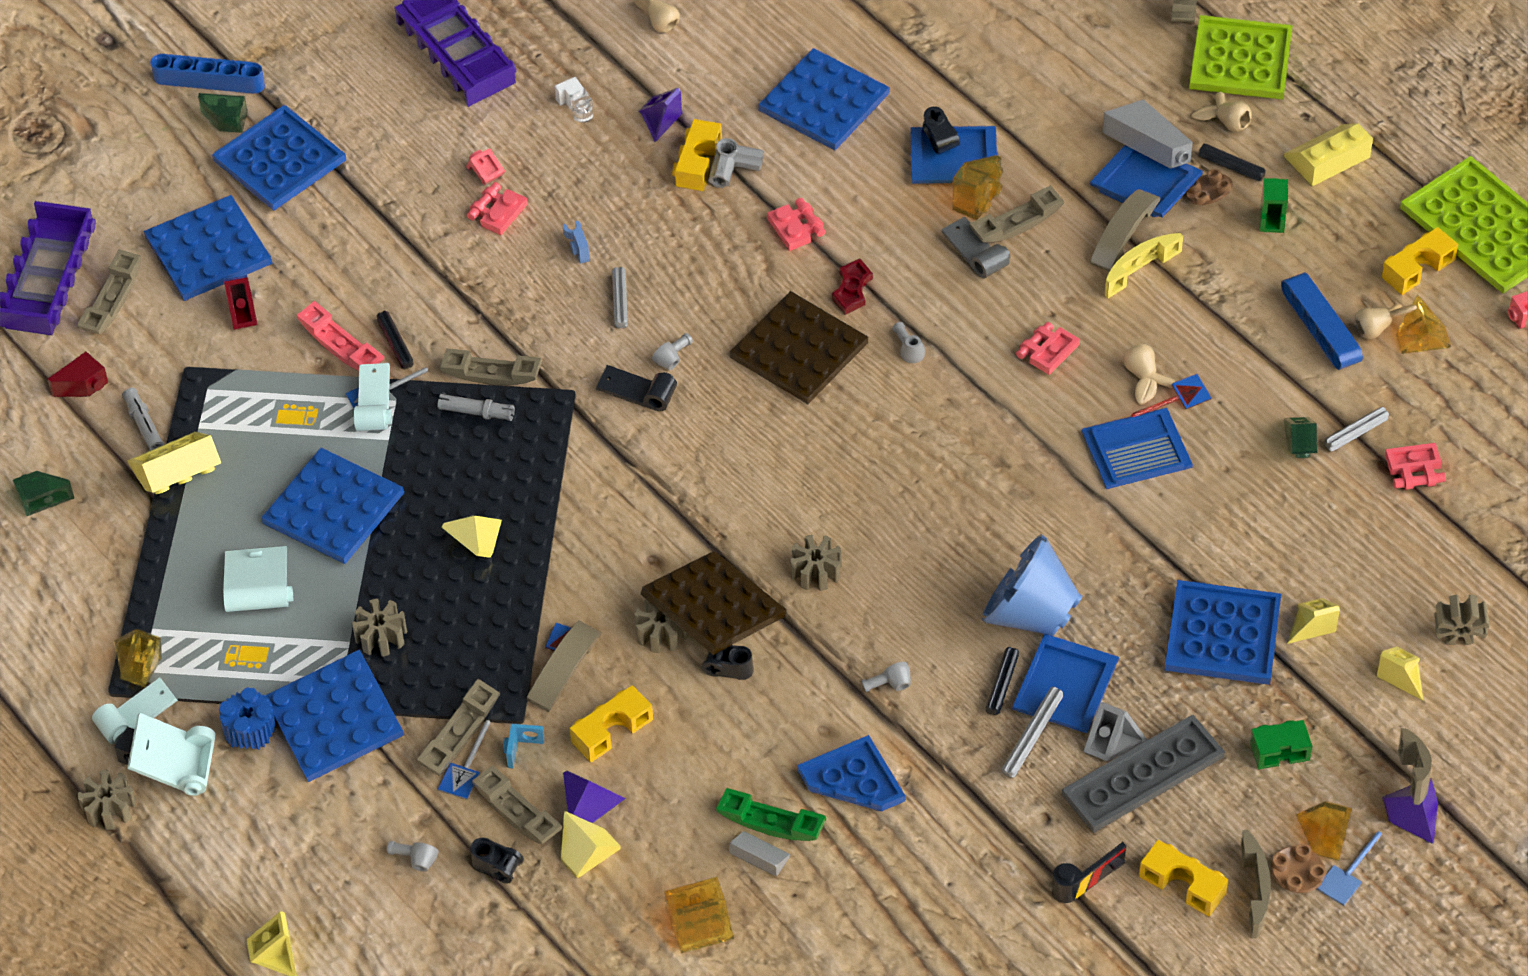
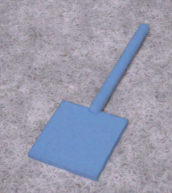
(1341, 884)

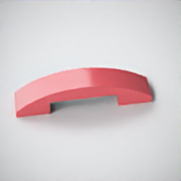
(336, 339)

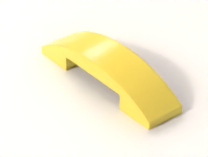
(1160, 247)

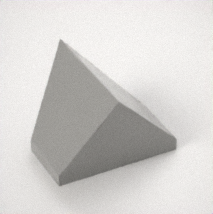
(1112, 733)

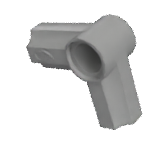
(731, 155)

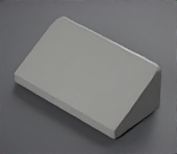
(759, 853)

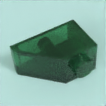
(224, 111)
(1301, 436)
(41, 491)

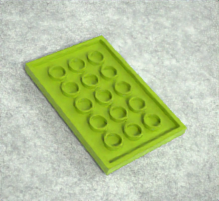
(1481, 217)

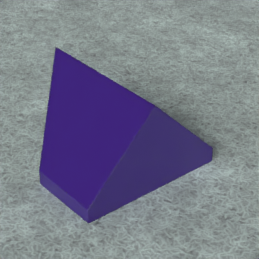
(662, 112)
(587, 798)
(1413, 818)

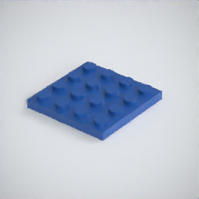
(824, 99)
(279, 157)
(207, 247)
(332, 505)
(1223, 632)
(334, 715)

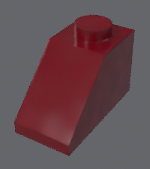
(240, 302)
(78, 378)

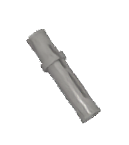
(477, 407)
(139, 412)

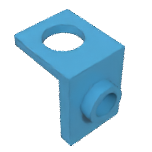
(516, 735)

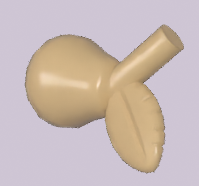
(662, 15)
(1233, 115)
(1373, 321)
(1141, 362)

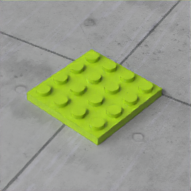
(1241, 57)

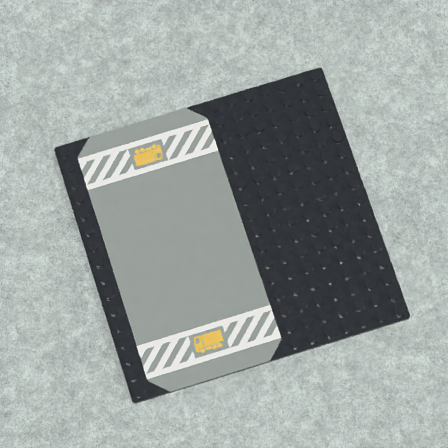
(461, 610)

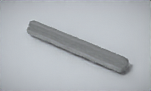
(1032, 732)

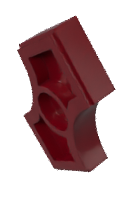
(849, 294)

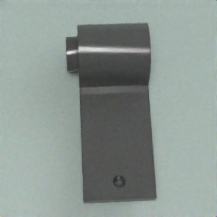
(978, 254)

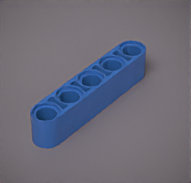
(207, 73)
(1321, 321)

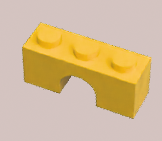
(700, 140)
(1432, 248)
(626, 709)
(1166, 864)

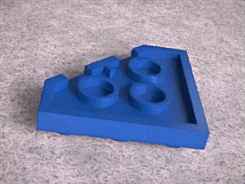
(853, 775)

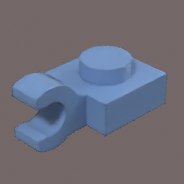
(579, 244)

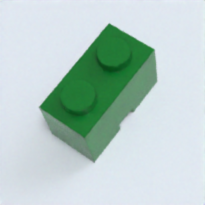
(1273, 205)
(1280, 743)

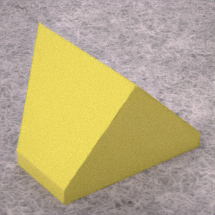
(475, 533)
(1314, 619)
(1401, 670)
(584, 844)
(272, 946)

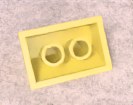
(1331, 152)
(175, 462)

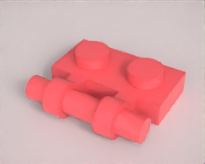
(502, 213)
(789, 227)
(1052, 351)
(1415, 459)

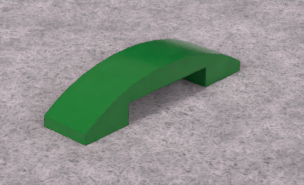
(769, 819)

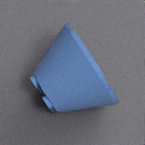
(1035, 593)

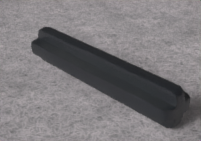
(1232, 162)
(395, 339)
(1002, 681)

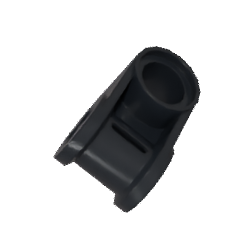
(939, 130)
(730, 662)
(499, 862)

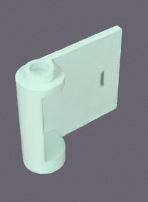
(256, 579)
(172, 754)

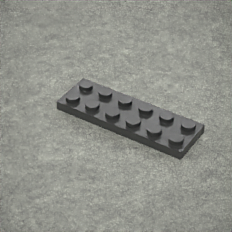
(1143, 773)

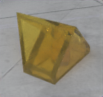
(1422, 330)
(138, 656)
(1326, 828)

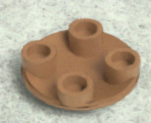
(1209, 188)
(1298, 869)

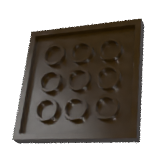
(799, 347)
(713, 602)

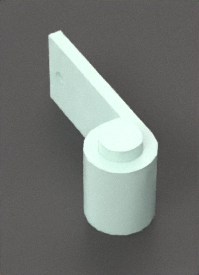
(373, 399)
(149, 701)

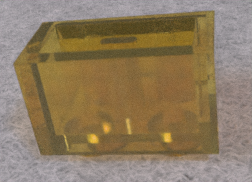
(976, 186)
(698, 914)

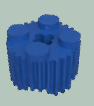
(247, 719)

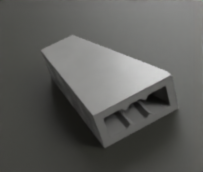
(1149, 133)

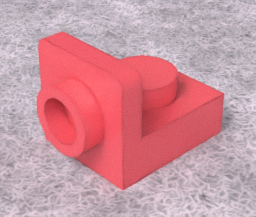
(485, 166)
(1519, 309)

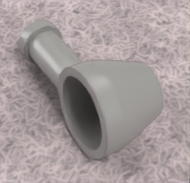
(912, 347)
(667, 355)
(896, 675)
(421, 854)

